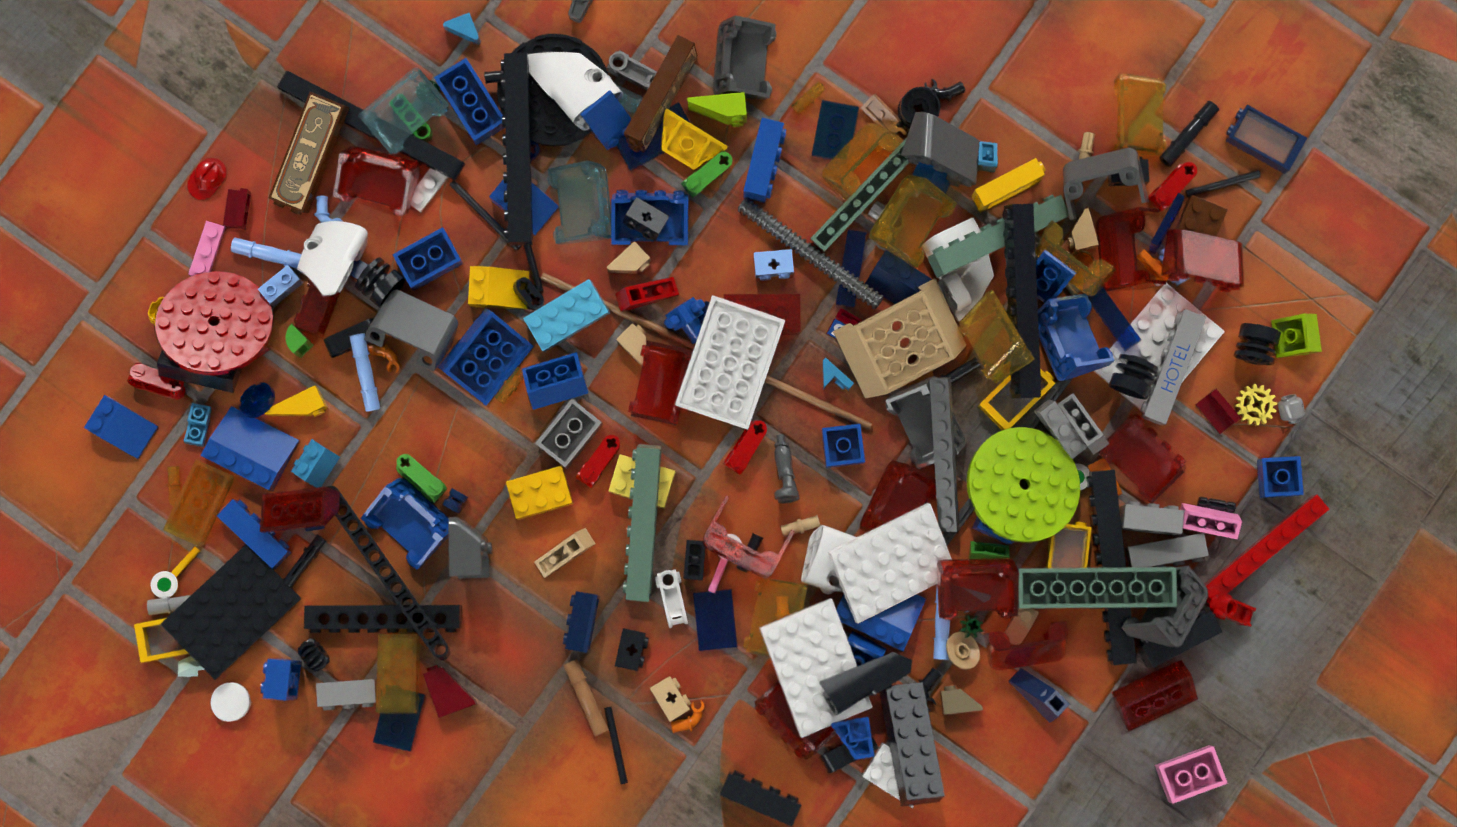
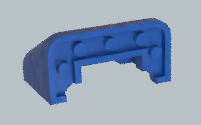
(1069, 338)
(409, 520)

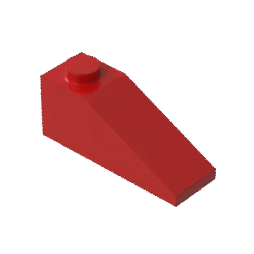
(646, 293)

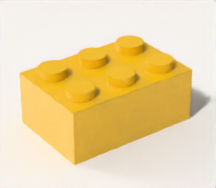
(539, 492)

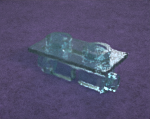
(630, 100)

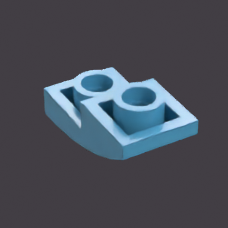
(197, 425)

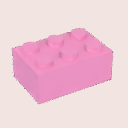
(1191, 774)

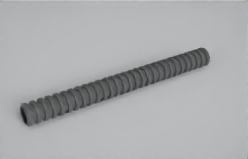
(810, 253)

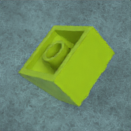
(1298, 335)

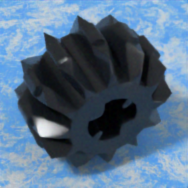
(313, 655)

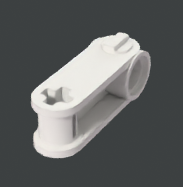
(672, 598)

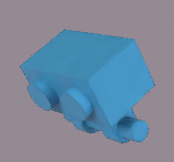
(315, 464)

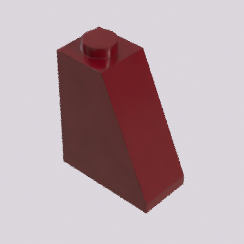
(446, 692)

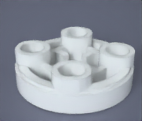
(230, 701)

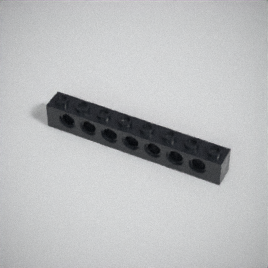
(313, 615)

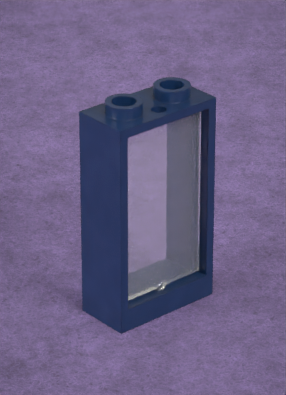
(1265, 139)

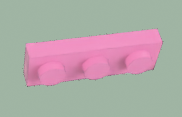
(207, 248)

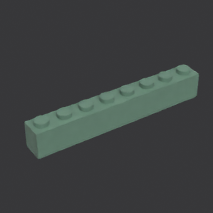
(860, 199)
(991, 238)
(643, 522)

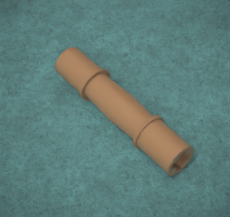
(585, 697)

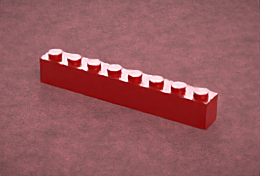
(1266, 547)

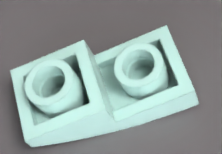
(188, 667)

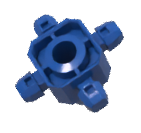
(686, 317)

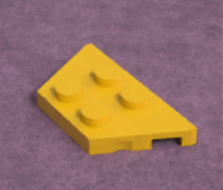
(687, 141)

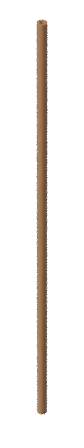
(685, 341)

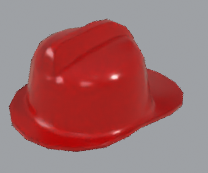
(206, 178)

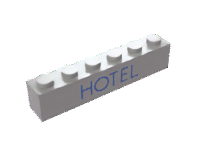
(1173, 367)

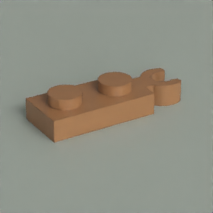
(883, 115)

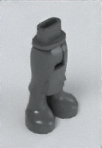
(783, 461)

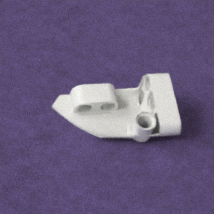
(571, 82)
(331, 253)
(966, 284)
(818, 565)

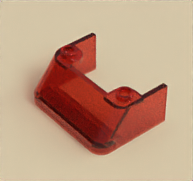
(1118, 248)
(738, 553)

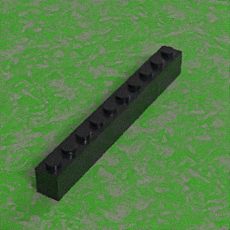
(517, 149)
(1022, 293)
(1110, 554)

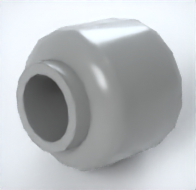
(1291, 408)

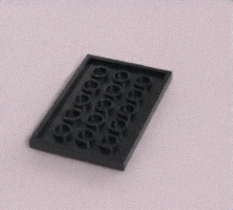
(230, 611)

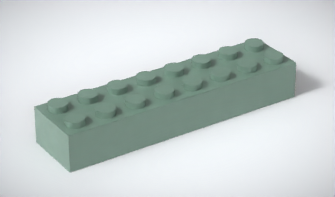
(1097, 587)

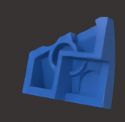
(856, 736)

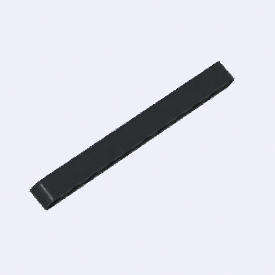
(413, 146)
(391, 580)

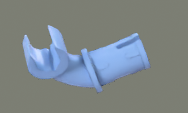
(322, 210)

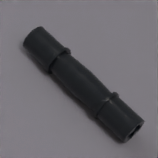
(1189, 133)

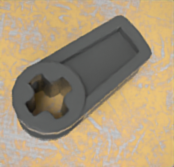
(579, 9)

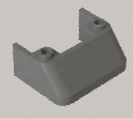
(1122, 161)
(467, 550)

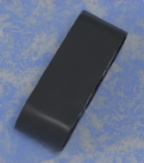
(340, 342)
(840, 757)

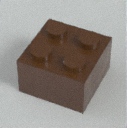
(1201, 216)

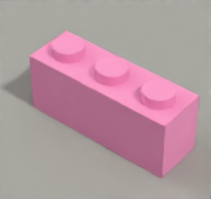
(1211, 521)

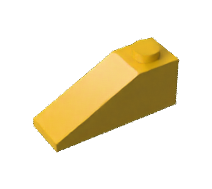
(305, 403)

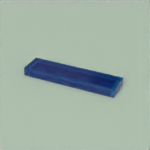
(851, 261)
(1114, 319)

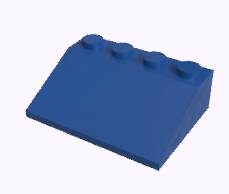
(485, 356)
(250, 448)
(889, 626)

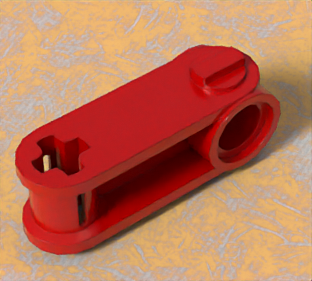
(1172, 185)
(147, 378)
(745, 447)
(598, 461)
(1233, 610)

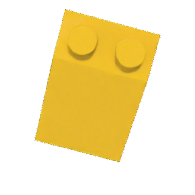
(494, 287)

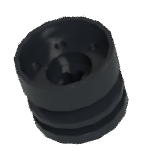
(916, 97)
(378, 280)
(1257, 344)
(1133, 374)

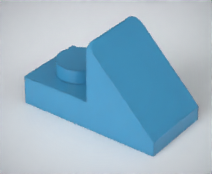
(832, 372)

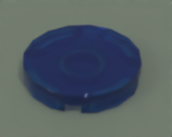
(257, 400)

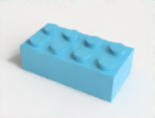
(566, 315)

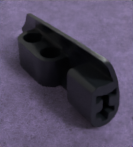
(864, 680)

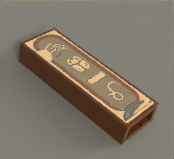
(660, 94)
(308, 153)

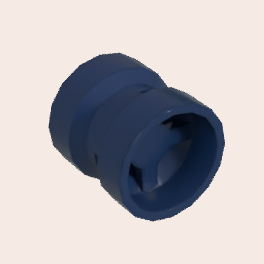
(452, 504)

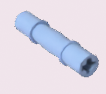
(265, 252)
(364, 372)
(942, 630)

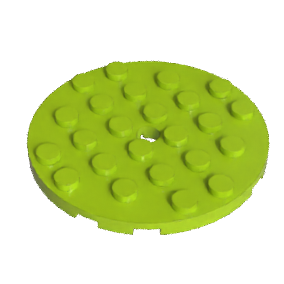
(996, 490)

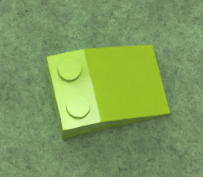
(723, 108)

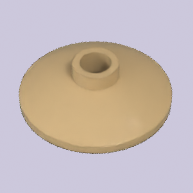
(963, 651)

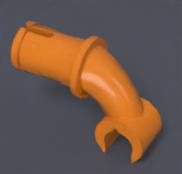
(385, 352)
(690, 722)

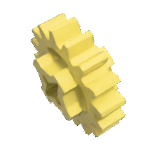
(1258, 411)

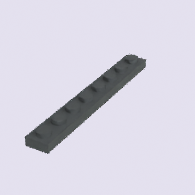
(944, 454)

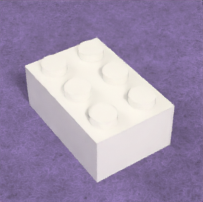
(881, 771)

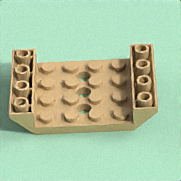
(875, 347)

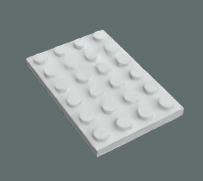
(1153, 328)
(729, 362)
(890, 562)
(804, 652)

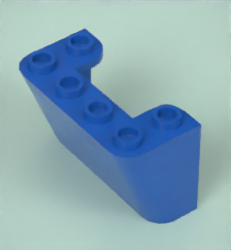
(672, 204)

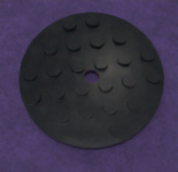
(547, 120)

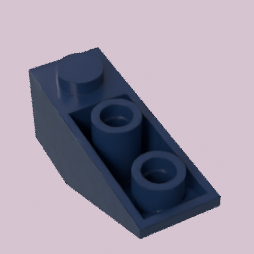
(1039, 695)

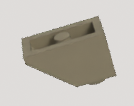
(957, 701)

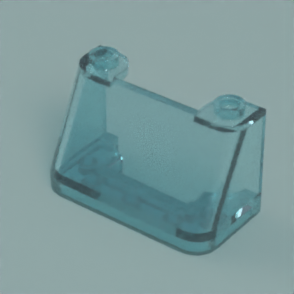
(403, 109)
(582, 202)

